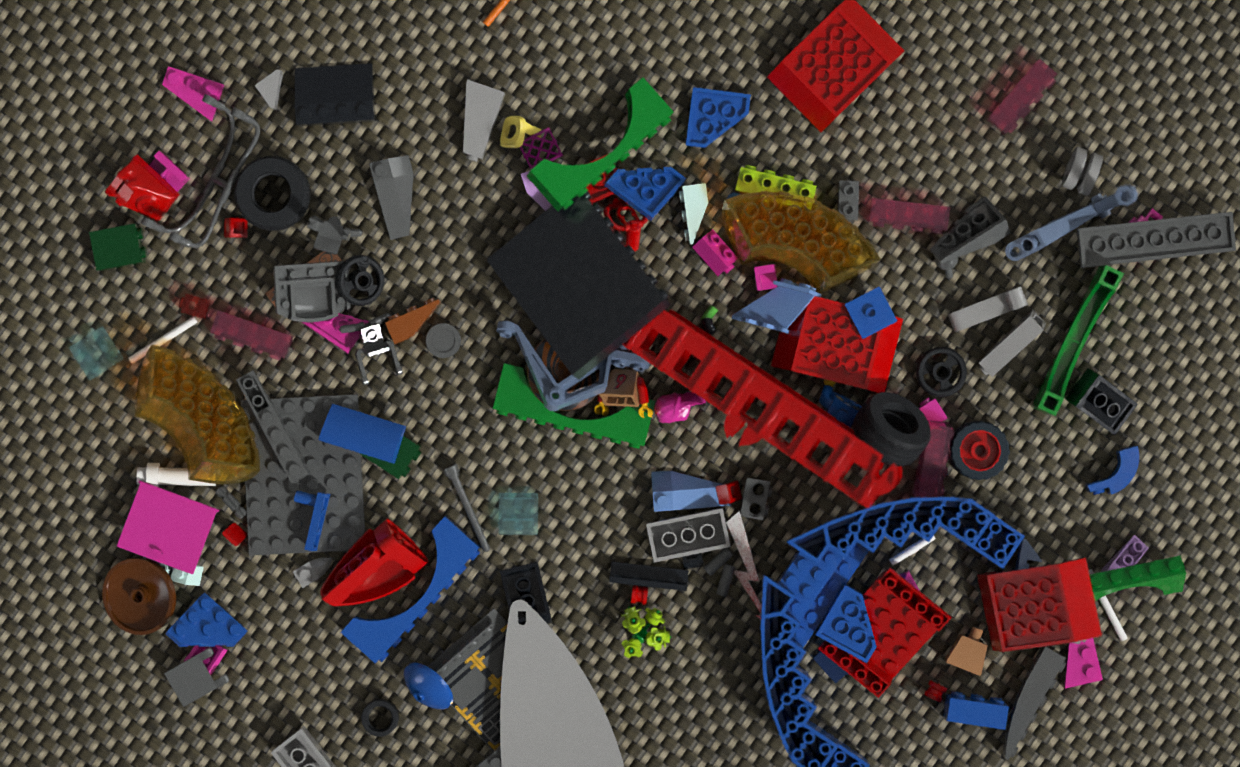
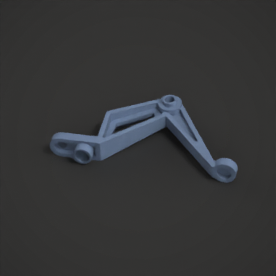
(1061, 226)
(555, 394)

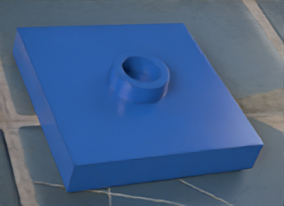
(870, 312)

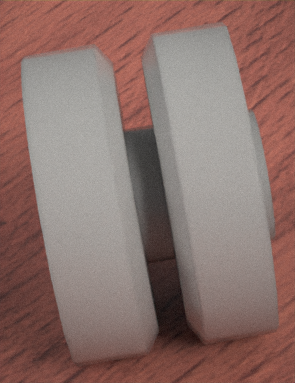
(1081, 170)

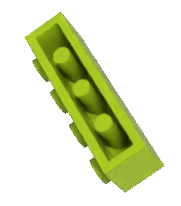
(754, 181)

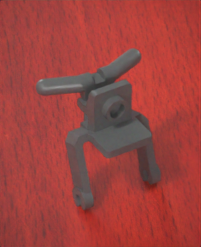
(331, 233)
(372, 343)

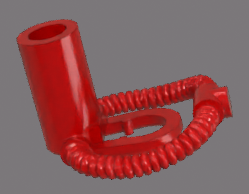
(631, 228)

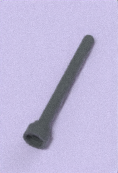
(452, 473)

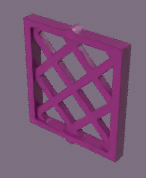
(533, 137)

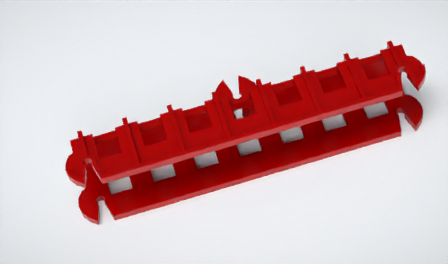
(781, 401)

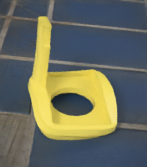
(521, 128)

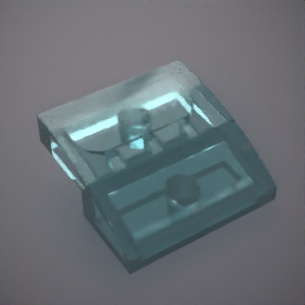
(96, 353)
(518, 513)

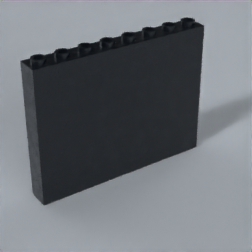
(579, 283)

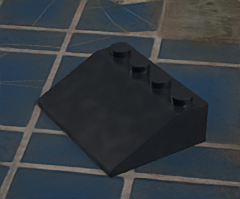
(334, 95)

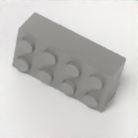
(688, 534)
(301, 751)

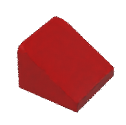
(235, 228)
(728, 492)
(234, 534)

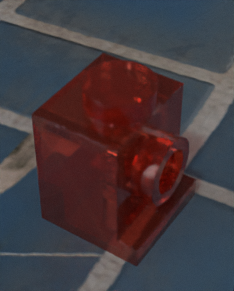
(201, 306)

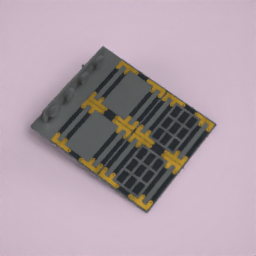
(475, 675)

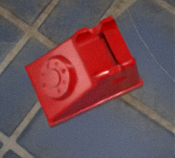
(142, 190)

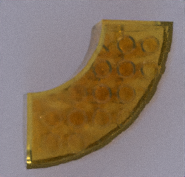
(797, 234)
(198, 417)

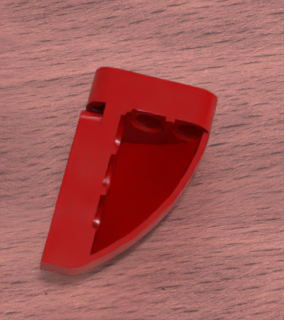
(374, 567)

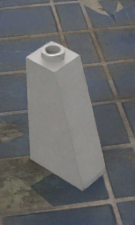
(481, 113)
(1012, 343)

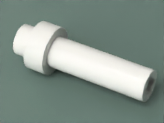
(166, 476)

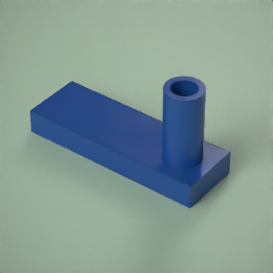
(320, 505)

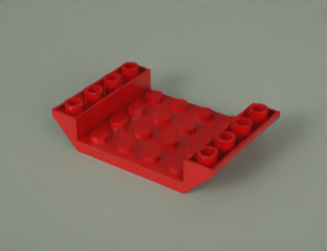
(835, 64)
(829, 347)
(1039, 606)
(901, 625)

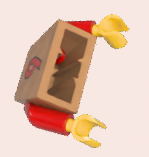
(624, 389)

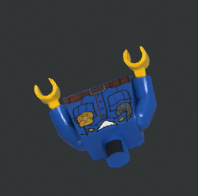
(838, 405)

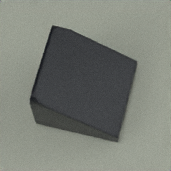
(693, 561)

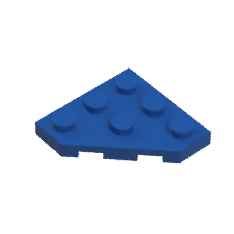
(714, 114)
(646, 188)
(849, 625)
(206, 626)

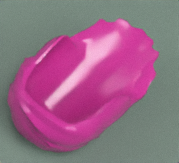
(675, 406)

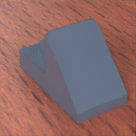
(1025, 553)

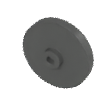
(443, 340)

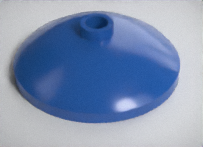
(427, 686)

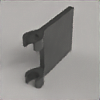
(192, 679)

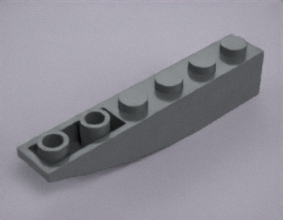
(273, 427)
(1031, 696)

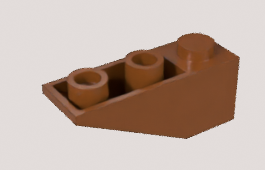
(408, 325)

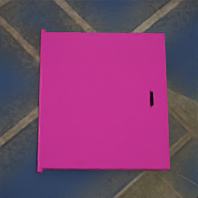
(167, 527)

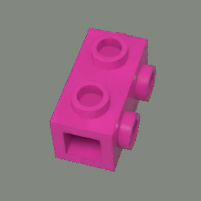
(715, 253)

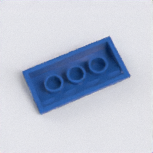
(362, 433)

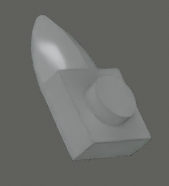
(312, 571)

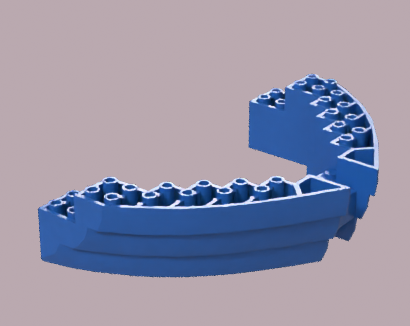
(812, 582)

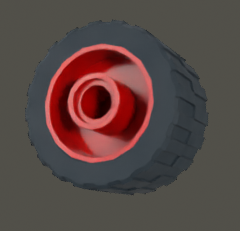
(979, 450)

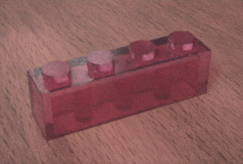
(1019, 99)
(909, 214)
(251, 334)
(933, 461)

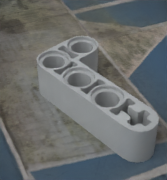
(987, 309)

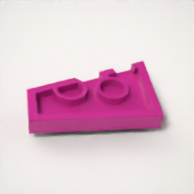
(192, 90)
(330, 331)
(1082, 664)

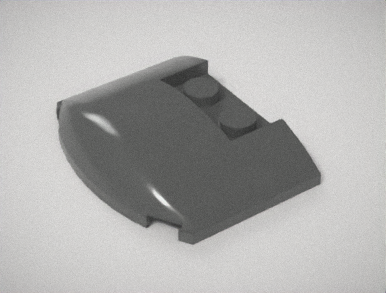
(308, 291)

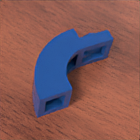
(1123, 474)

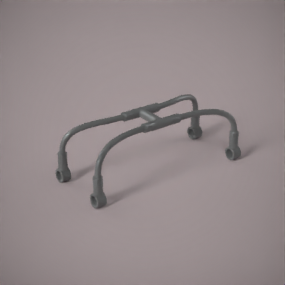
(214, 179)

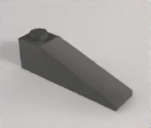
(394, 189)
(975, 230)

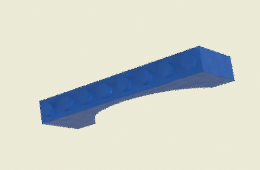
(378, 635)

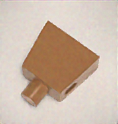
(968, 652)

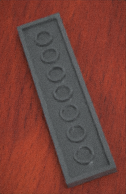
(1156, 239)

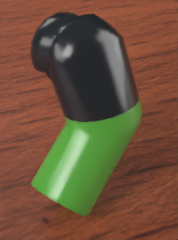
(706, 320)

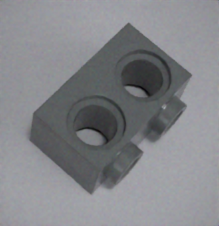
(848, 199)
(750, 498)

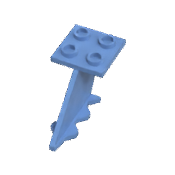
(778, 307)

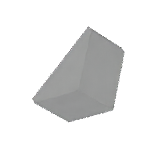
(270, 88)

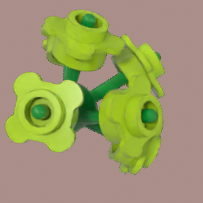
(634, 624)

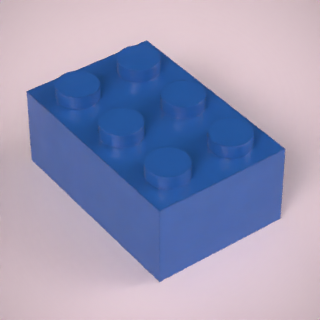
(975, 710)

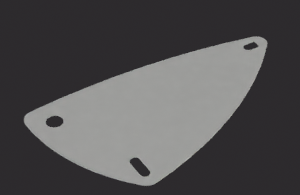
(548, 702)

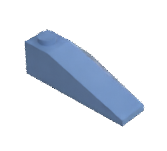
(682, 492)

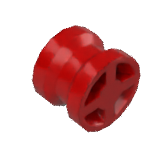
(639, 594)
(935, 691)

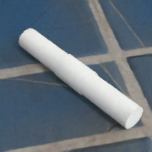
(909, 551)

